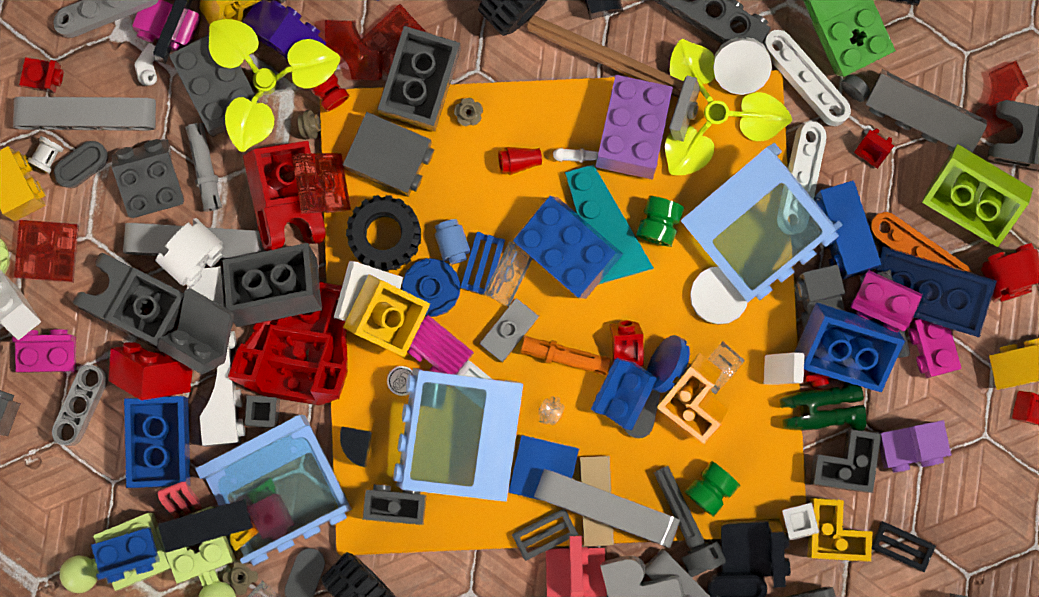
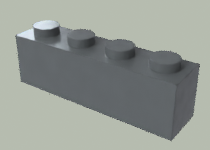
(925, 112)

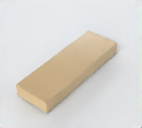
(596, 473)

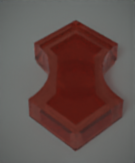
(362, 60)
(1005, 85)

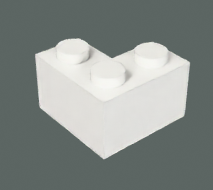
(15, 310)

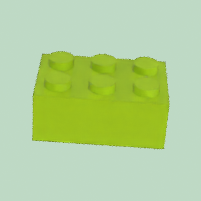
(977, 195)

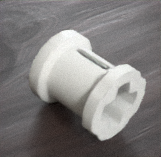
(45, 154)

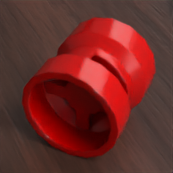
(330, 93)

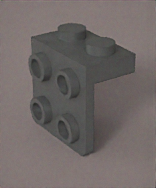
(147, 178)

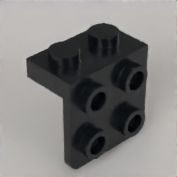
(756, 548)

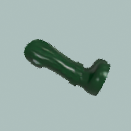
(813, 419)

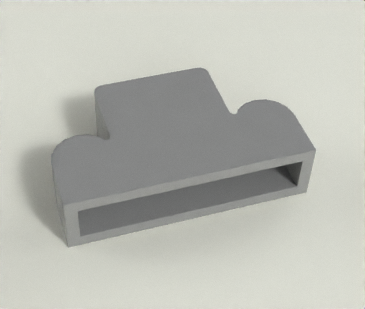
(625, 575)

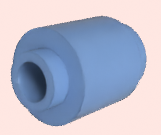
(452, 241)

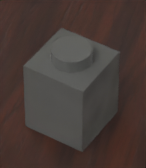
(262, 411)

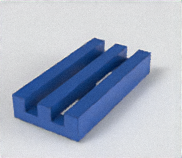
(489, 240)

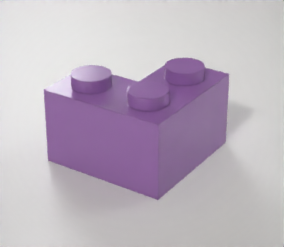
(914, 444)

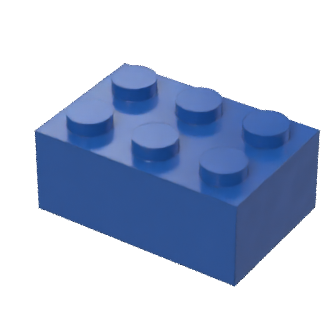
(568, 247)
(854, 247)
(849, 347)
(157, 442)

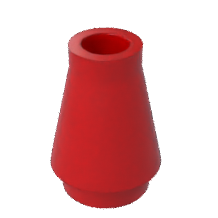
(518, 159)

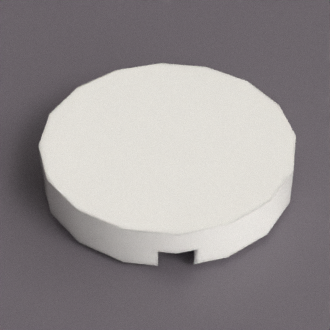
(742, 65)
(716, 297)

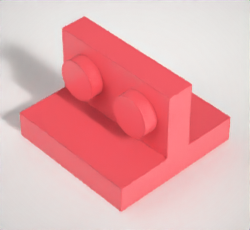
(575, 571)

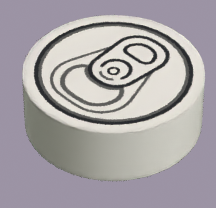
(397, 380)

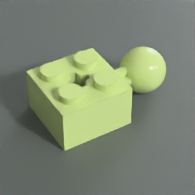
(213, 555)
(80, 573)

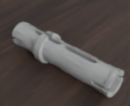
(204, 171)

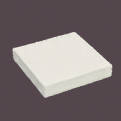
(353, 283)

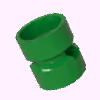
(660, 219)
(712, 488)

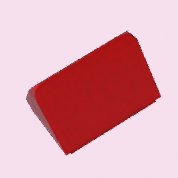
(1026, 407)

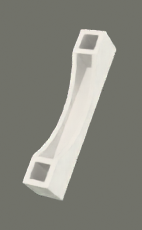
(220, 417)

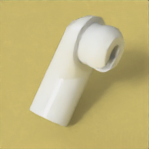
(144, 66)

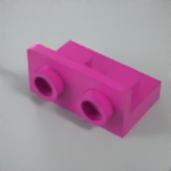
(886, 302)
(935, 348)
(45, 352)

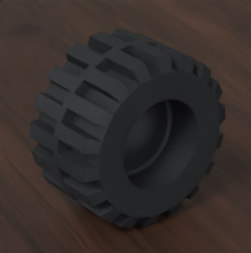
(509, 15)
(378, 208)
(353, 579)

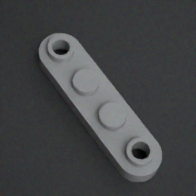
(92, 14)

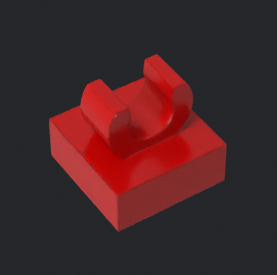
(874, 148)

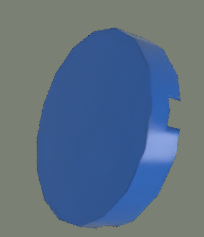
(437, 281)
(668, 362)

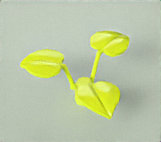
(761, 113)
(252, 121)

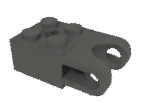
(1025, 149)
(126, 299)

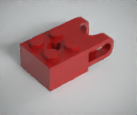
(278, 200)

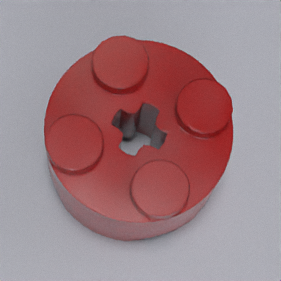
(1013, 272)

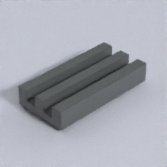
(568, 523)

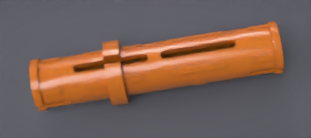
(569, 356)

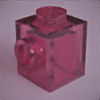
(271, 517)

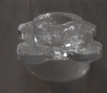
(551, 410)

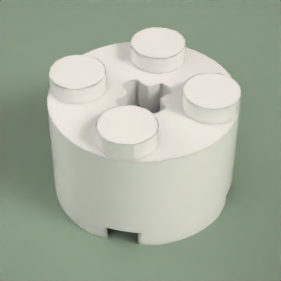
(190, 252)

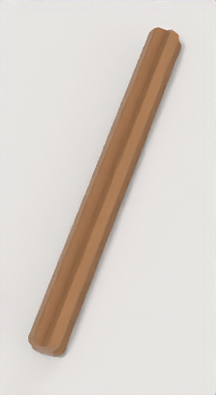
(602, 54)

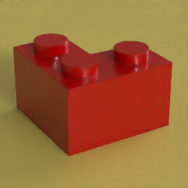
(147, 373)

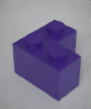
(279, 26)

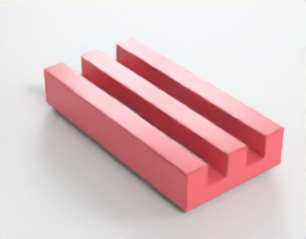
(180, 505)

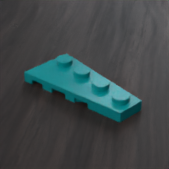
(600, 210)

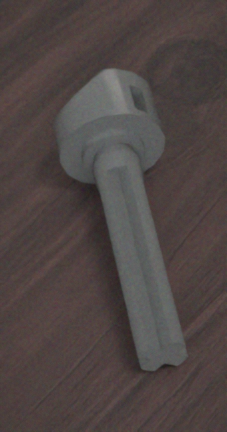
(701, 554)

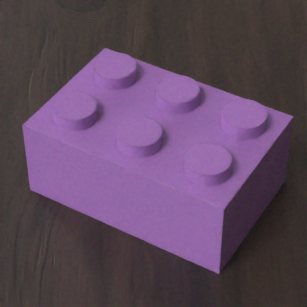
(634, 127)

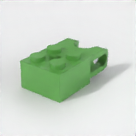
(834, 26)

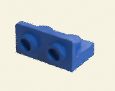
(624, 393)
(124, 554)

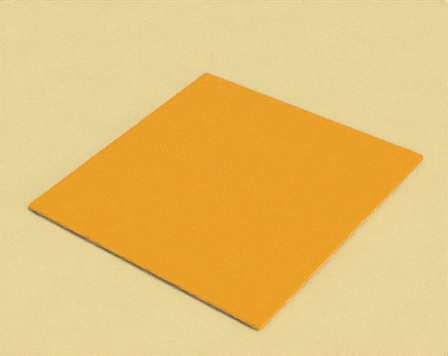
(468, 186)

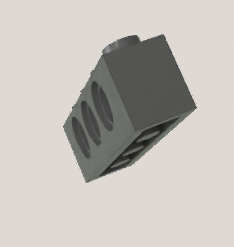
(719, 27)

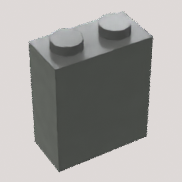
(388, 154)

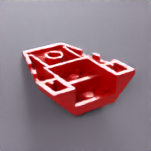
(276, 356)

